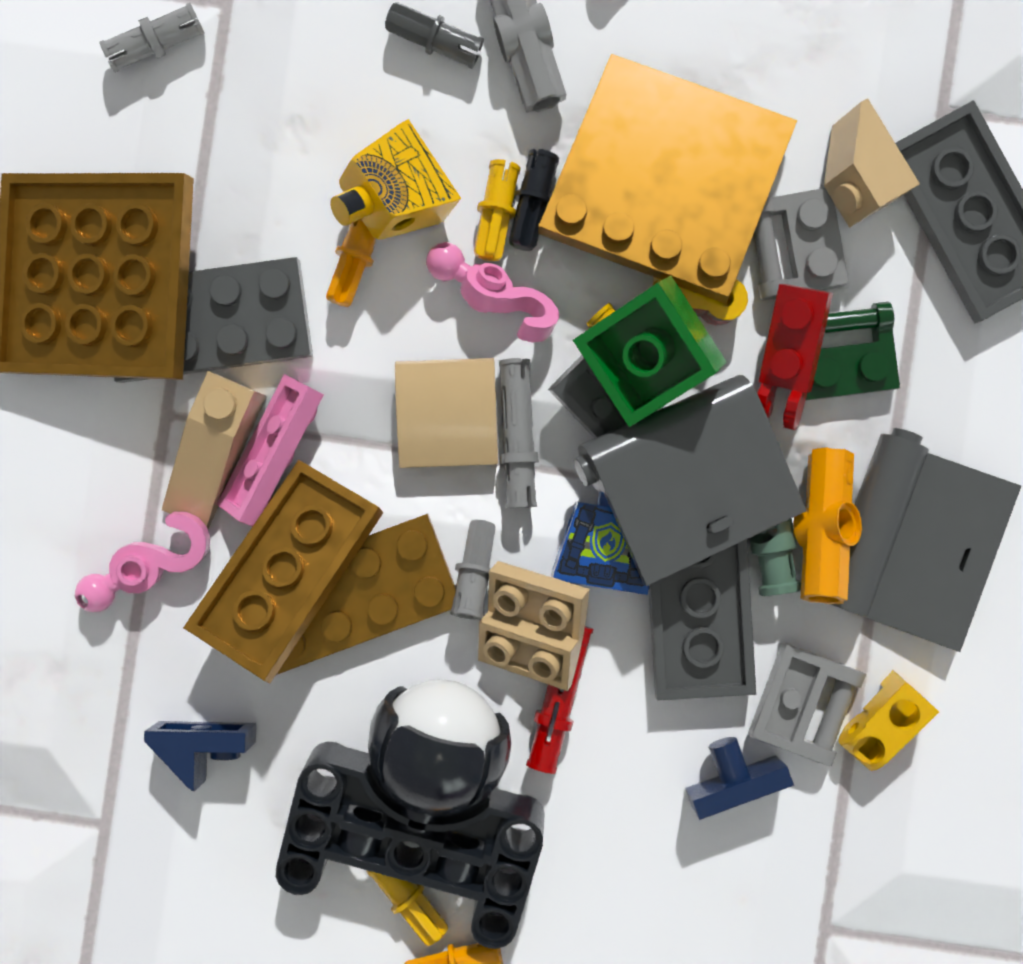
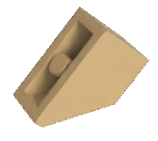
(864, 165)

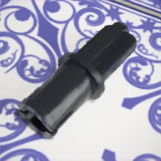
(533, 198)

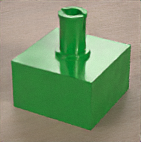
(650, 351)

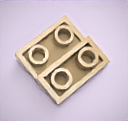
(446, 412)
(533, 625)

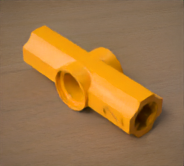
(828, 526)

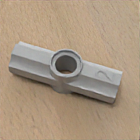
(528, 44)

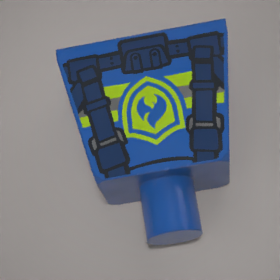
(596, 551)

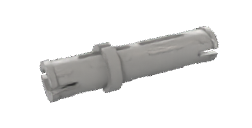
(517, 425)

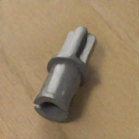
(433, 34)

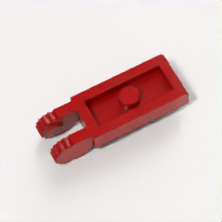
(793, 348)

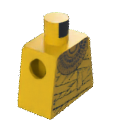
(394, 186)

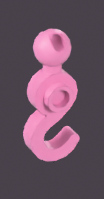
(491, 290)
(141, 564)

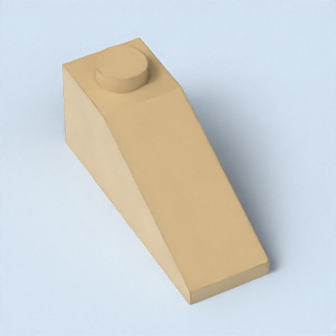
(211, 445)

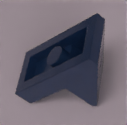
(186, 745)

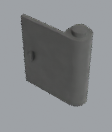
(688, 469)
(925, 540)

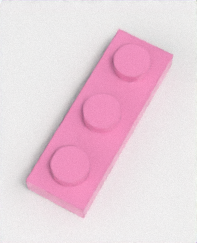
(269, 450)

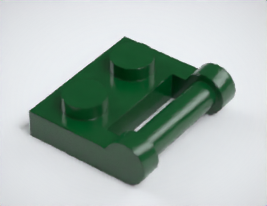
(858, 366)

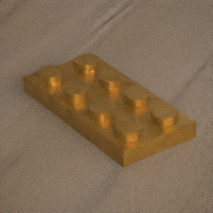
(283, 571)
(387, 586)

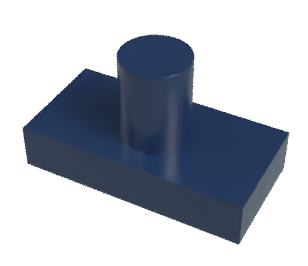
(736, 780)

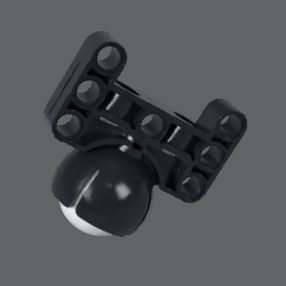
(428, 783)

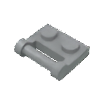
(811, 242)
(792, 700)

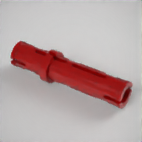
(545, 753)

